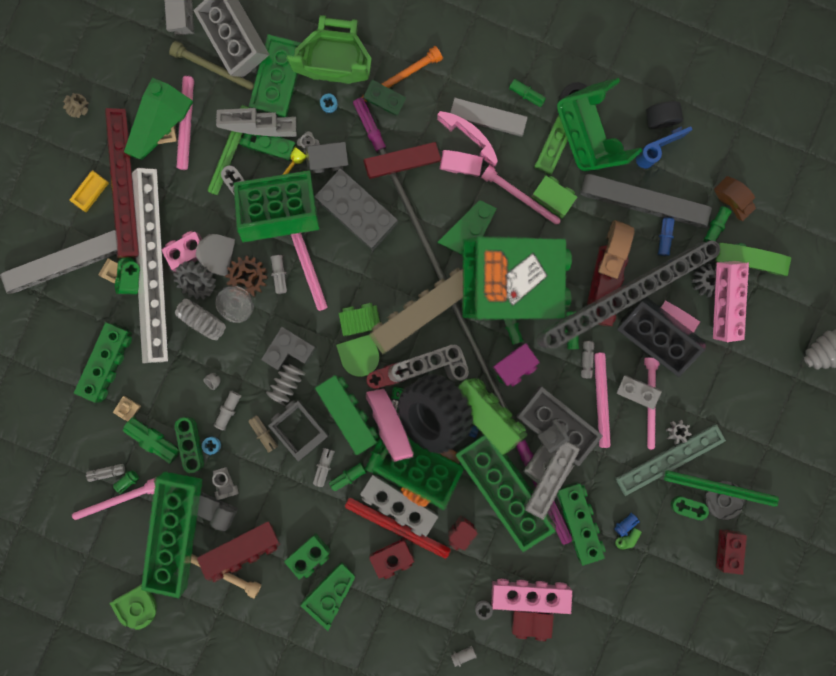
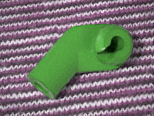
(628, 541)

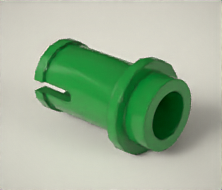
(130, 478)

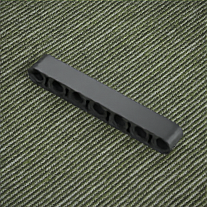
(645, 201)

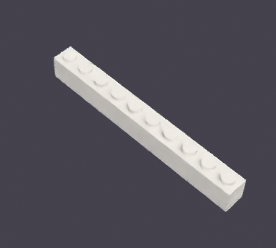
(150, 263)

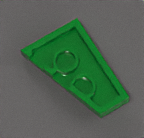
(471, 225)
(327, 597)

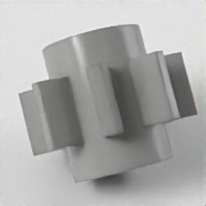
(683, 434)

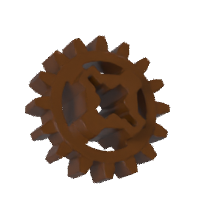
(255, 273)

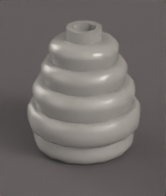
(822, 351)

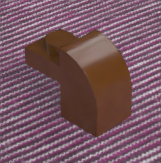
(737, 196)

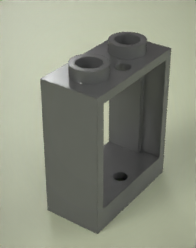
(278, 418)

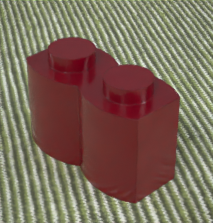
(532, 624)

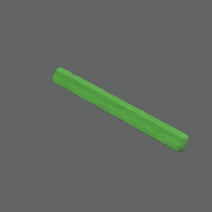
(225, 160)

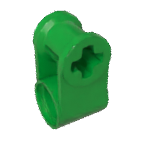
(127, 280)

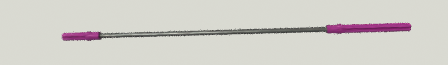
(523, 448)

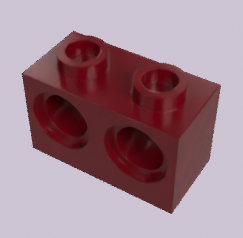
(731, 551)

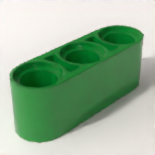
(182, 437)

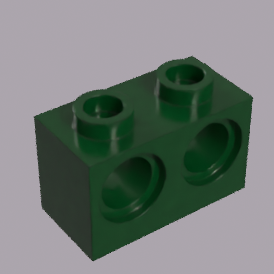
(384, 98)

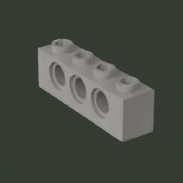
(419, 527)

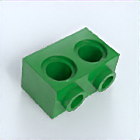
(304, 553)

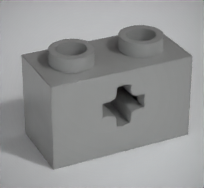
(639, 392)

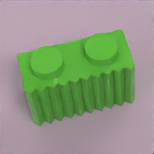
(359, 320)

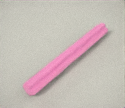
(185, 127)
(309, 271)
(602, 399)

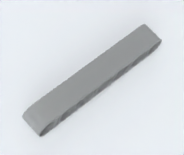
(59, 263)

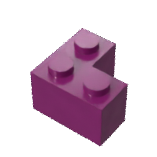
(516, 364)

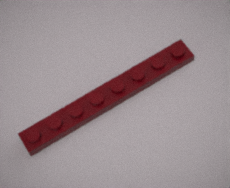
(121, 184)

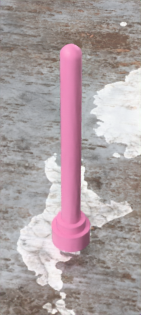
(491, 175)
(651, 364)
(147, 488)

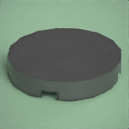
(723, 506)

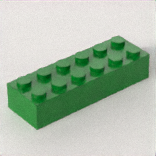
(504, 491)
(171, 534)

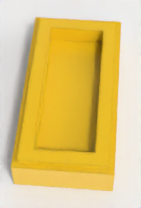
(89, 191)

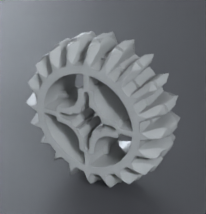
(200, 319)

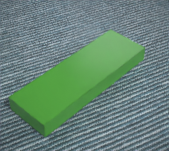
(552, 149)

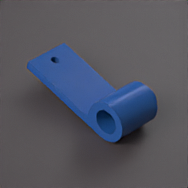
(652, 152)

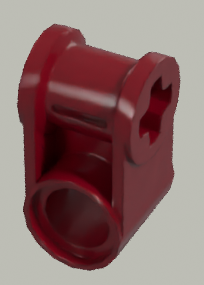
(383, 374)

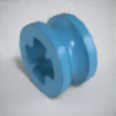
(334, 101)
(207, 450)

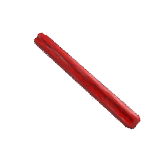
(397, 528)

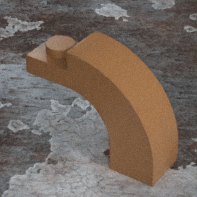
(618, 247)

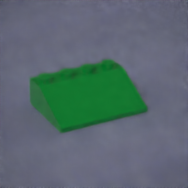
(275, 206)
(424, 473)

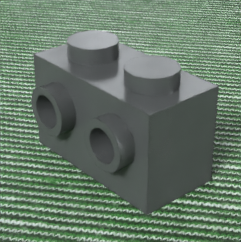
(326, 156)

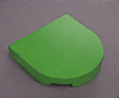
(359, 356)
(135, 608)

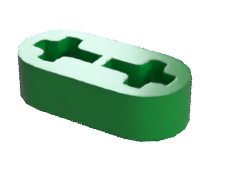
(690, 503)

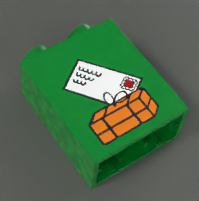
(515, 278)

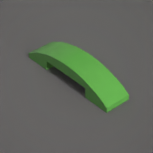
(757, 258)

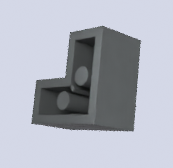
(287, 344)

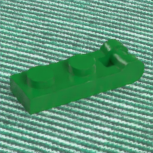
(270, 145)

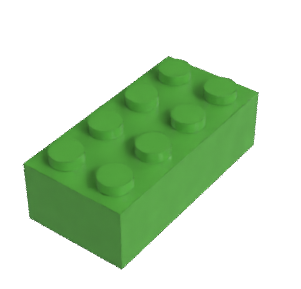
(491, 417)

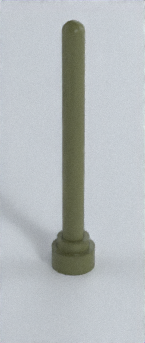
(178, 50)

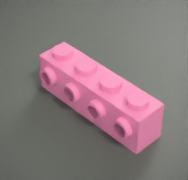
(730, 301)

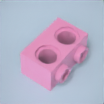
(183, 246)

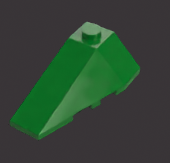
(158, 112)

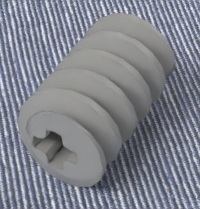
(284, 384)

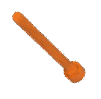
(432, 56)

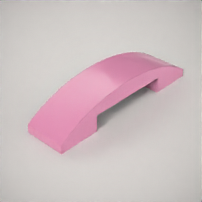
(451, 121)

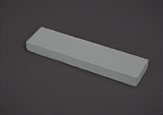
(489, 117)
(552, 480)

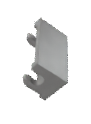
(179, 16)

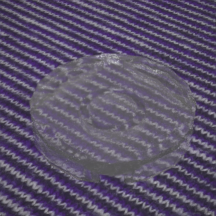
(234, 304)

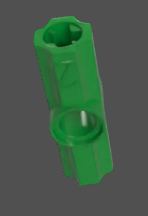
(151, 440)

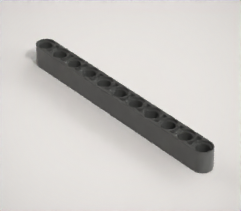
(621, 296)

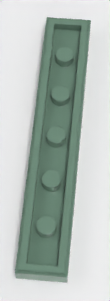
(670, 459)

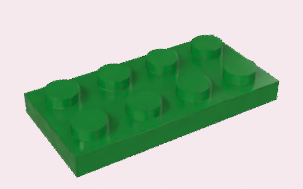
(275, 78)

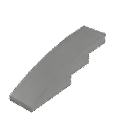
(255, 123)

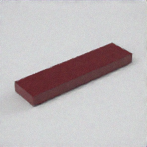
(402, 160)

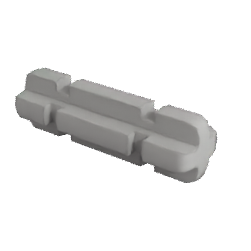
(587, 359)
(105, 472)

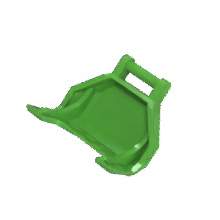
(332, 54)

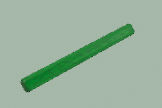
(721, 488)

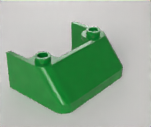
(586, 132)

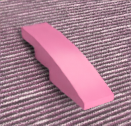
(389, 424)

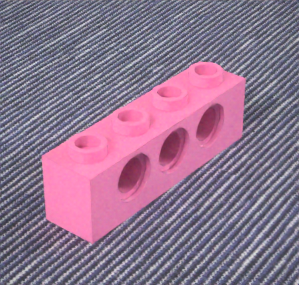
(559, 604)

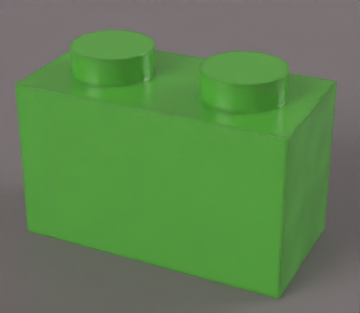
(554, 196)

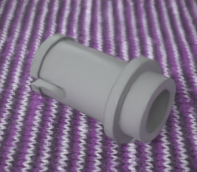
(463, 656)

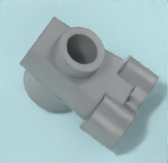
(223, 488)

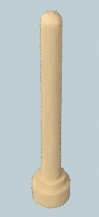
(250, 588)

